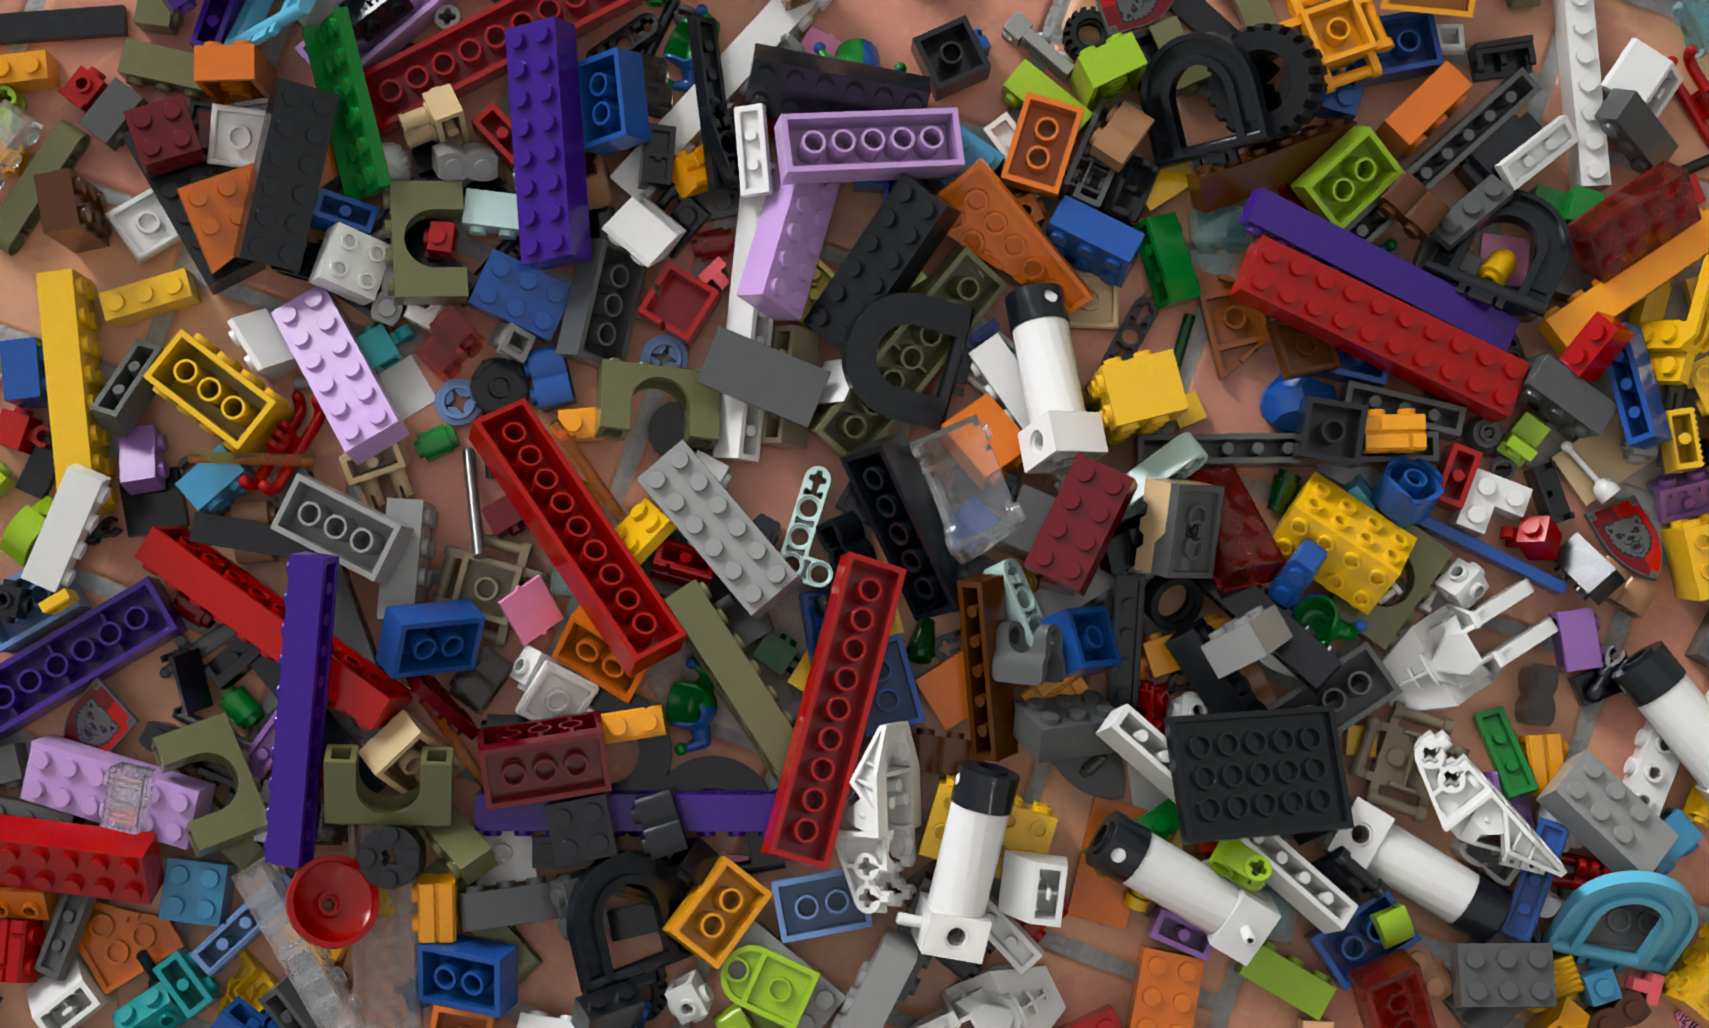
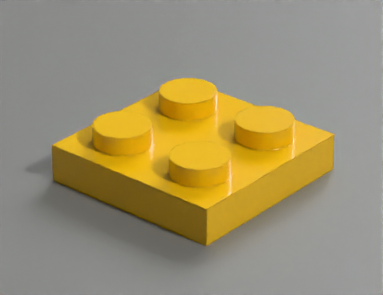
(644, 530)

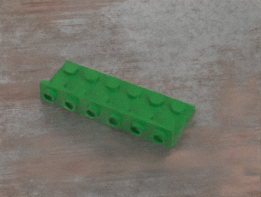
(355, 131)

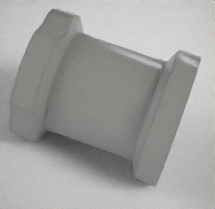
(443, 15)

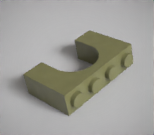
(1249, 14)
(412, 281)
(621, 380)
(1422, 567)
(216, 742)
(352, 802)

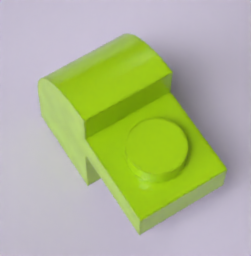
(1523, 437)
(24, 529)

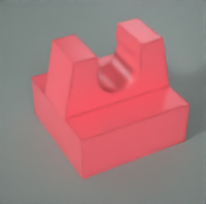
(714, 274)
(1649, 986)

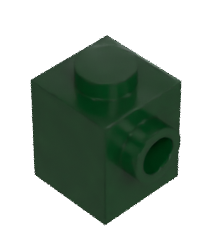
(778, 653)

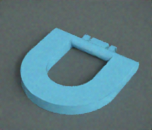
(253, 26)
(1596, 897)

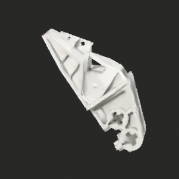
(1438, 660)
(1476, 808)
(882, 820)
(999, 1000)

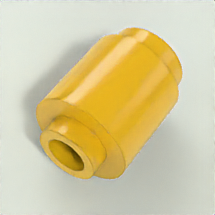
(1498, 266)

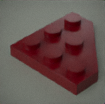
(441, 705)

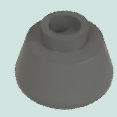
(1476, 437)

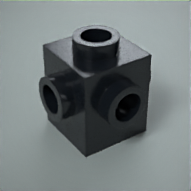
(14, 601)

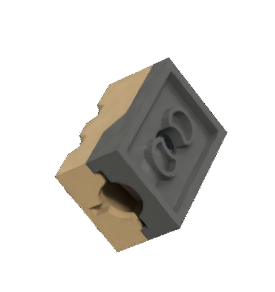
(1179, 528)

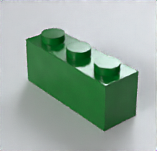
(1167, 261)

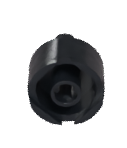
(374, 856)

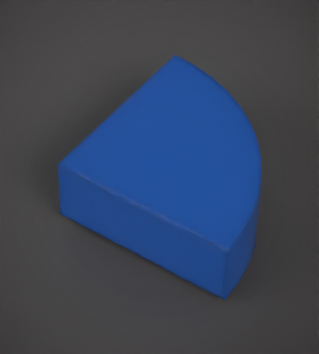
(983, 41)

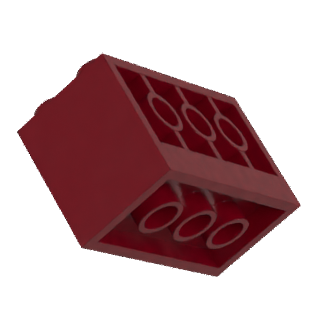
(543, 760)

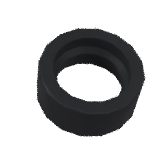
(1188, 611)

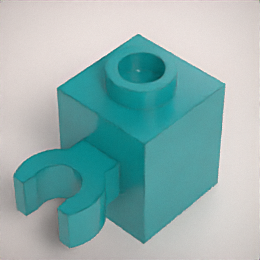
(382, 346)

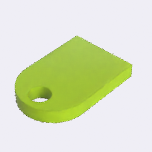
(772, 984)

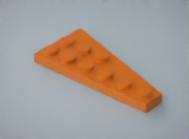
(1006, 235)

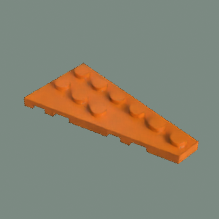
(217, 206)

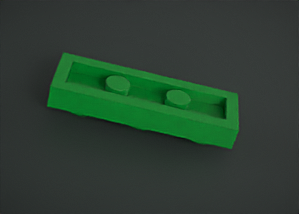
(1505, 753)

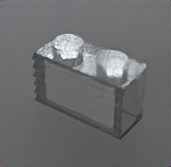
(127, 797)

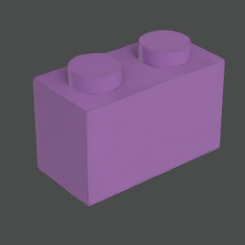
(143, 460)
(1577, 640)
(1178, 933)

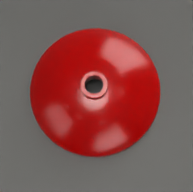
(352, 899)

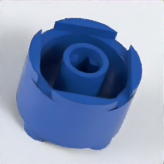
(1408, 490)

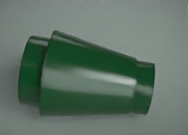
(1283, 490)
(922, 642)

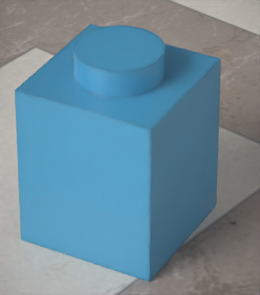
(1599, 986)

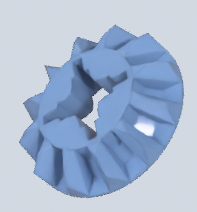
(659, 344)
(445, 397)

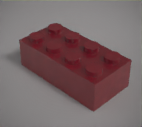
(1081, 524)

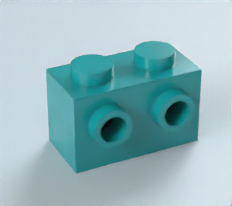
(188, 983)
(150, 1010)

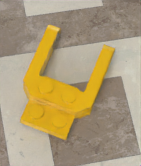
(1674, 342)

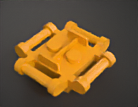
(1342, 36)

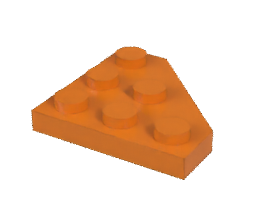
(115, 938)

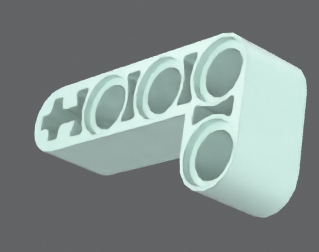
(1172, 461)
(808, 524)
(1020, 601)

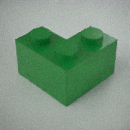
(1570, 203)

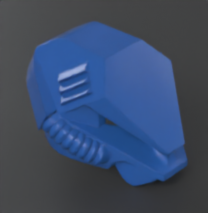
(1282, 400)

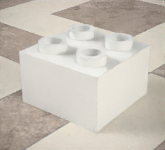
(350, 264)

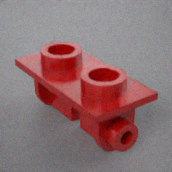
(1154, 699)

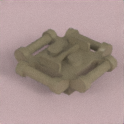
(487, 581)
(1396, 762)

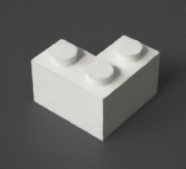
(1488, 496)

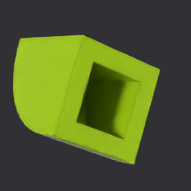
(1393, 925)

